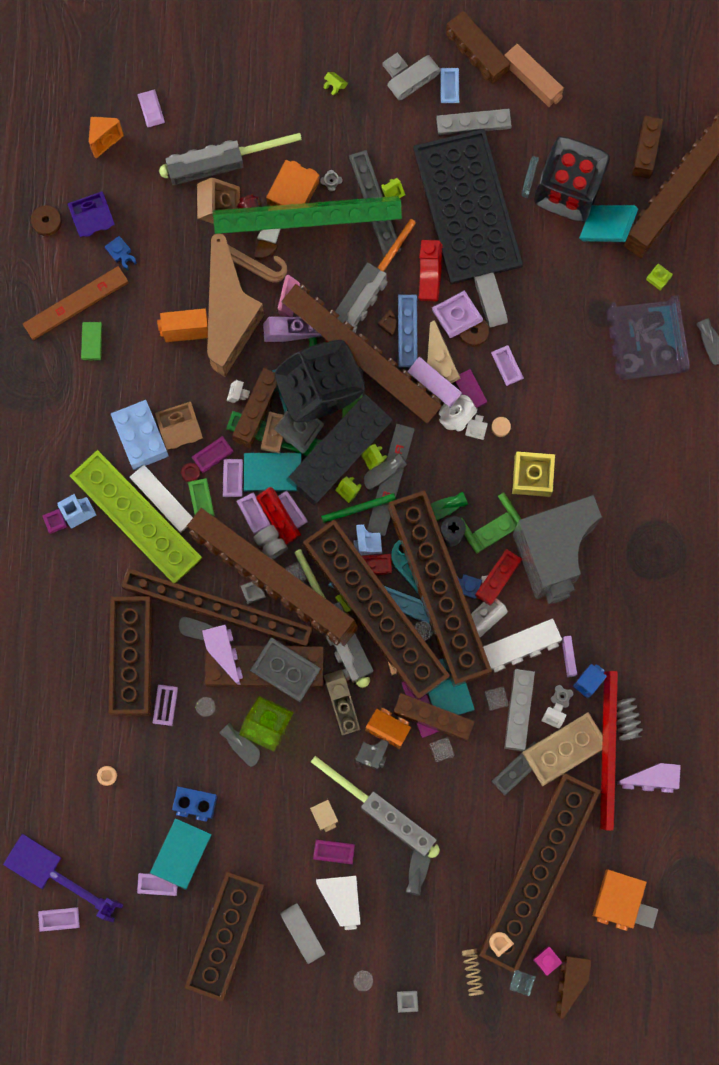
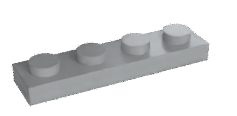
(473, 121)

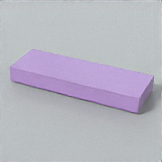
(434, 382)

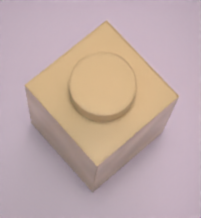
(324, 816)

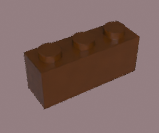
(647, 147)

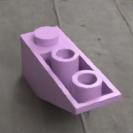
(287, 329)
(219, 647)
(659, 776)

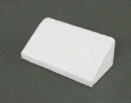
(487, 616)

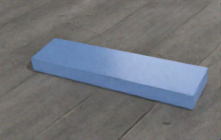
(407, 331)

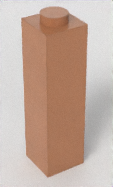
(534, 76)

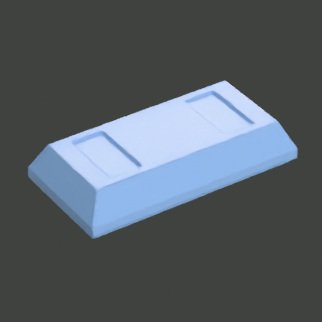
(449, 85)

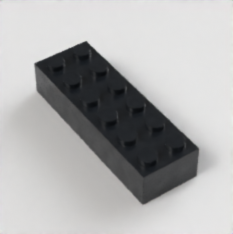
(339, 449)

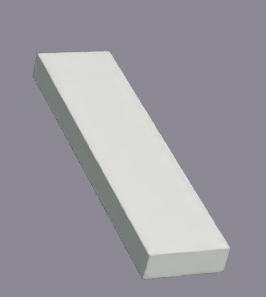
(161, 498)

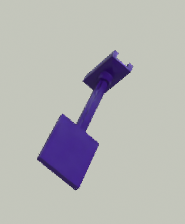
(39, 864)

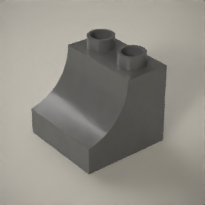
(551, 546)

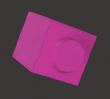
(547, 960)

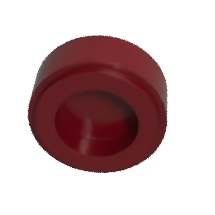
(190, 472)

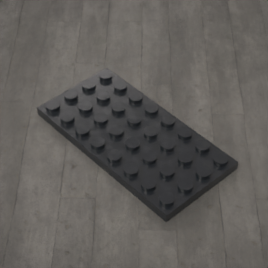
(467, 206)

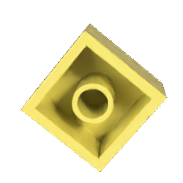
(533, 474)

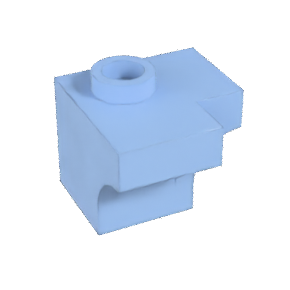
(76, 510)
(367, 542)

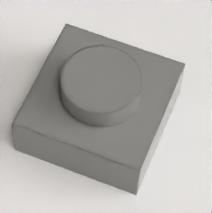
(395, 65)

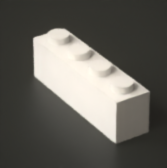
(522, 644)

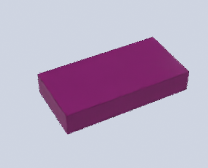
(470, 388)
(212, 454)
(334, 852)

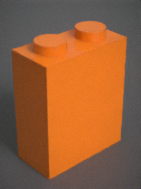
(293, 185)
(183, 325)
(619, 900)

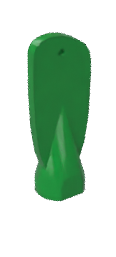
(448, 505)

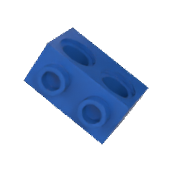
(590, 680)
(196, 798)

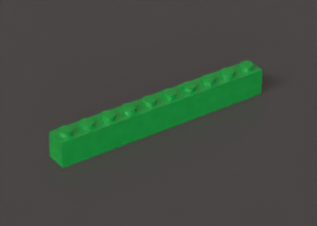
(307, 214)

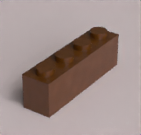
(477, 47)
(256, 409)
(433, 717)

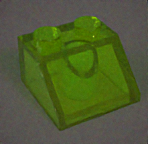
(266, 723)

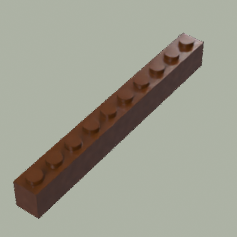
(366, 357)
(217, 608)

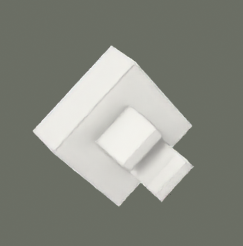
(236, 392)
(476, 428)
(554, 716)

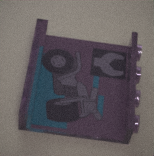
(648, 339)

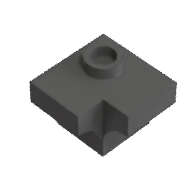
(373, 755)

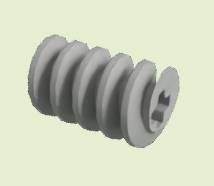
(627, 720)

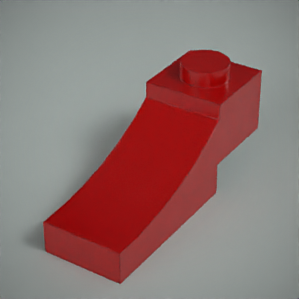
(430, 270)

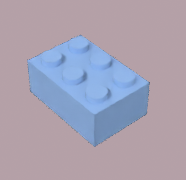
(139, 435)

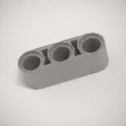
(414, 77)
(491, 300)
(302, 933)

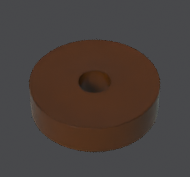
(51, 226)
(478, 338)

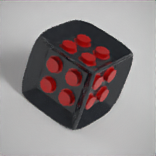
(571, 178)

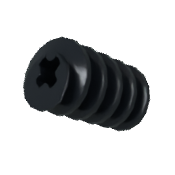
(458, 530)

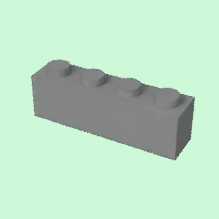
(519, 710)

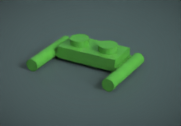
(494, 530)

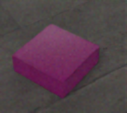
(54, 521)

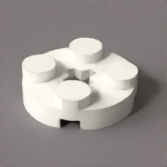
(465, 409)

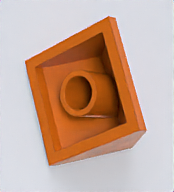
(103, 134)

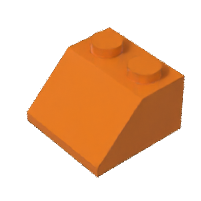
(388, 728)

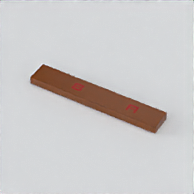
(75, 303)

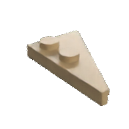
(439, 356)

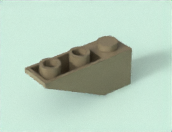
(342, 702)

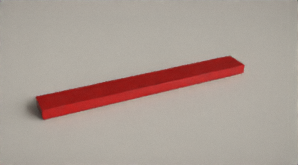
(609, 750)

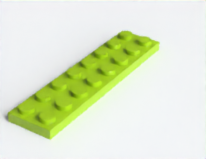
(136, 517)

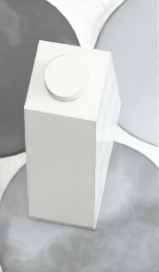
(342, 899)

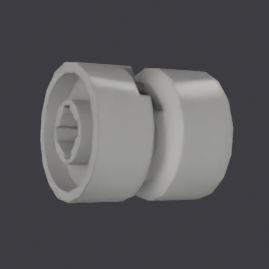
(270, 542)

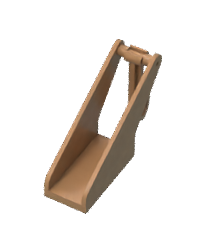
(231, 311)

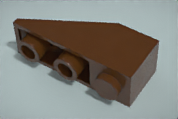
(575, 977)

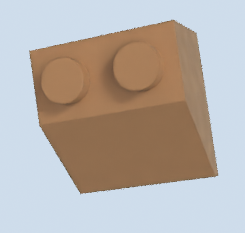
(215, 195)
(178, 425)

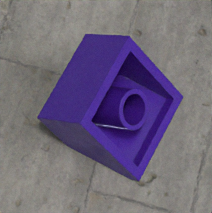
(91, 214)

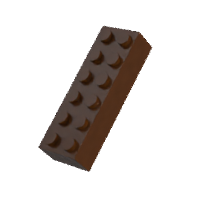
(247, 655)
(130, 656)
(224, 936)

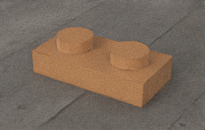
(272, 439)

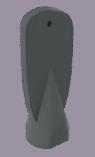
(710, 340)
(383, 471)
(193, 628)
(243, 747)
(417, 873)

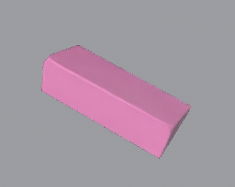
(288, 284)

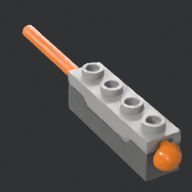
(368, 284)

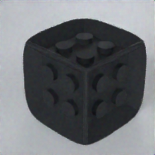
(319, 380)

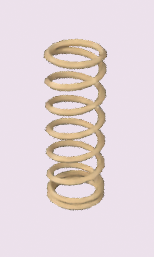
(468, 953)

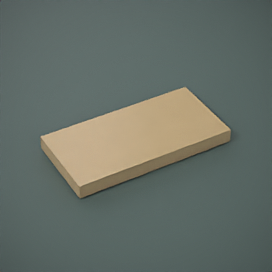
(564, 749)

